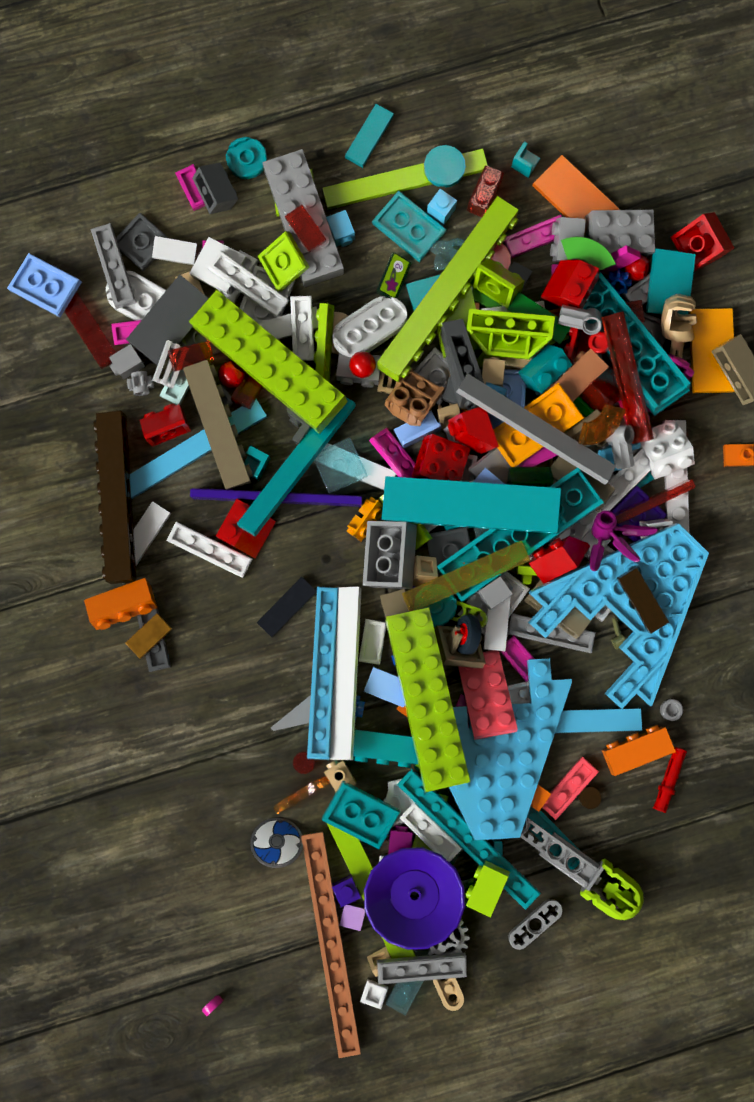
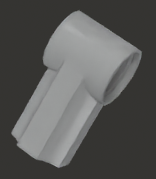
(578, 318)
(621, 446)

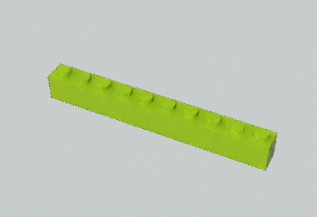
(447, 289)

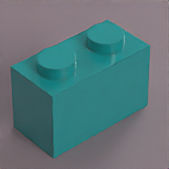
(545, 368)

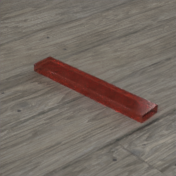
(627, 376)

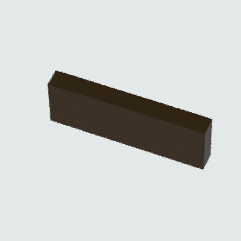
(642, 600)

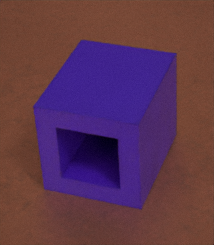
(346, 890)

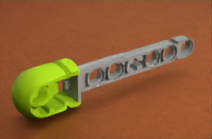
(588, 874)

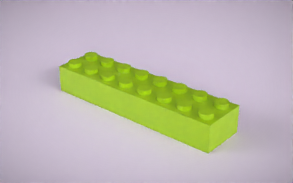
(268, 361)
(427, 700)

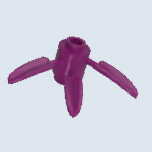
(604, 528)

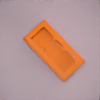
(738, 455)

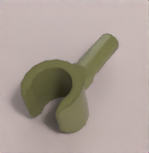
(617, 641)

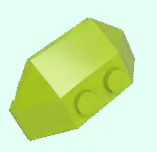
(510, 333)

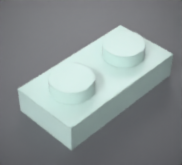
(179, 391)

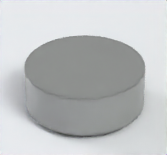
(671, 709)

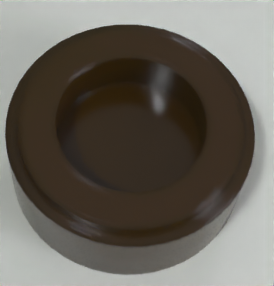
(590, 797)

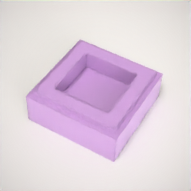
(352, 917)

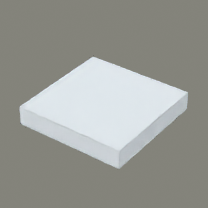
(210, 250)

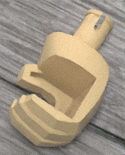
(678, 326)

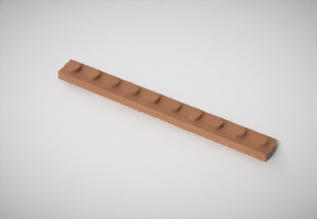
(331, 944)

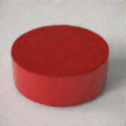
(598, 343)

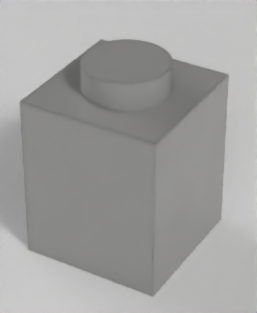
(126, 362)
(495, 592)

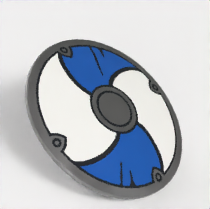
(276, 842)

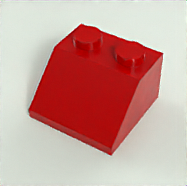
(705, 239)
(571, 283)
(164, 425)
(473, 430)
(239, 538)
(558, 558)

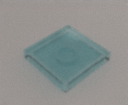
(340, 465)

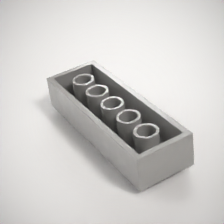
(294, 186)

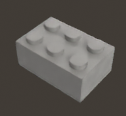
(622, 228)
(389, 554)

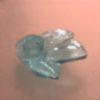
(445, 252)

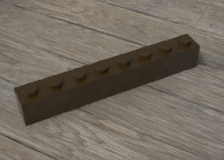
(116, 499)

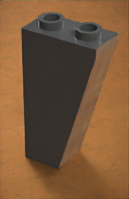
(459, 357)

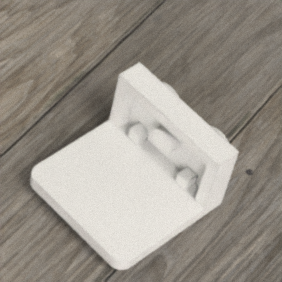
(668, 450)

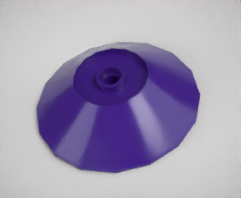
(419, 920)

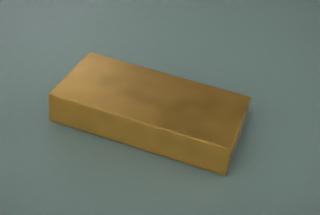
(148, 636)

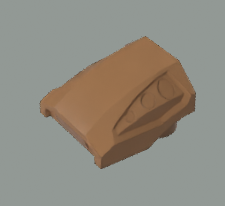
(413, 398)

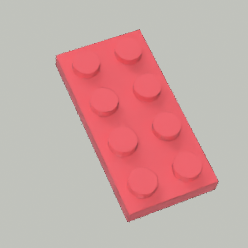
(488, 698)

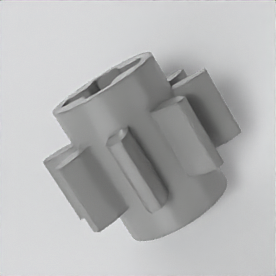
(140, 383)

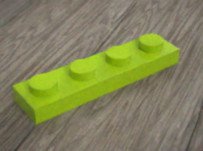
(323, 338)

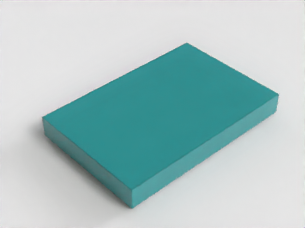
(408, 226)
(669, 275)
(361, 814)

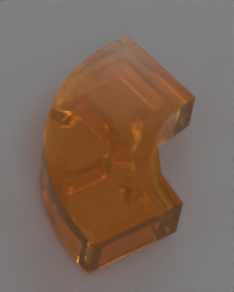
(601, 427)
(301, 795)

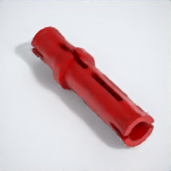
(669, 781)

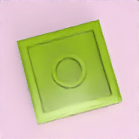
(283, 261)

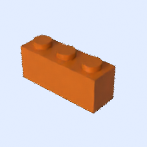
(120, 604)
(638, 750)

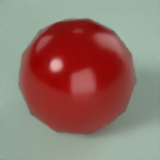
(639, 269)
(362, 364)
(230, 374)

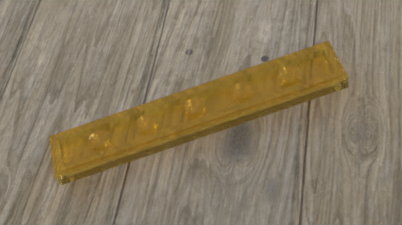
(466, 576)

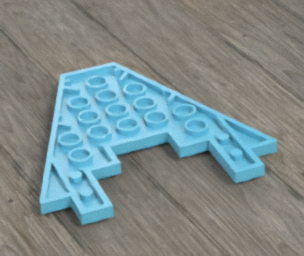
(671, 569)
(509, 766)

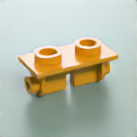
(372, 511)

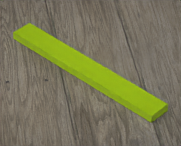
(392, 182)
(360, 868)

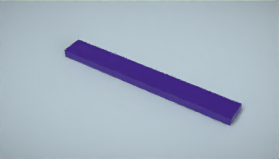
(291, 498)

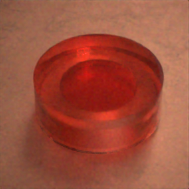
(302, 764)

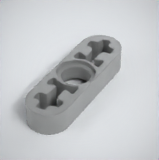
(535, 933)

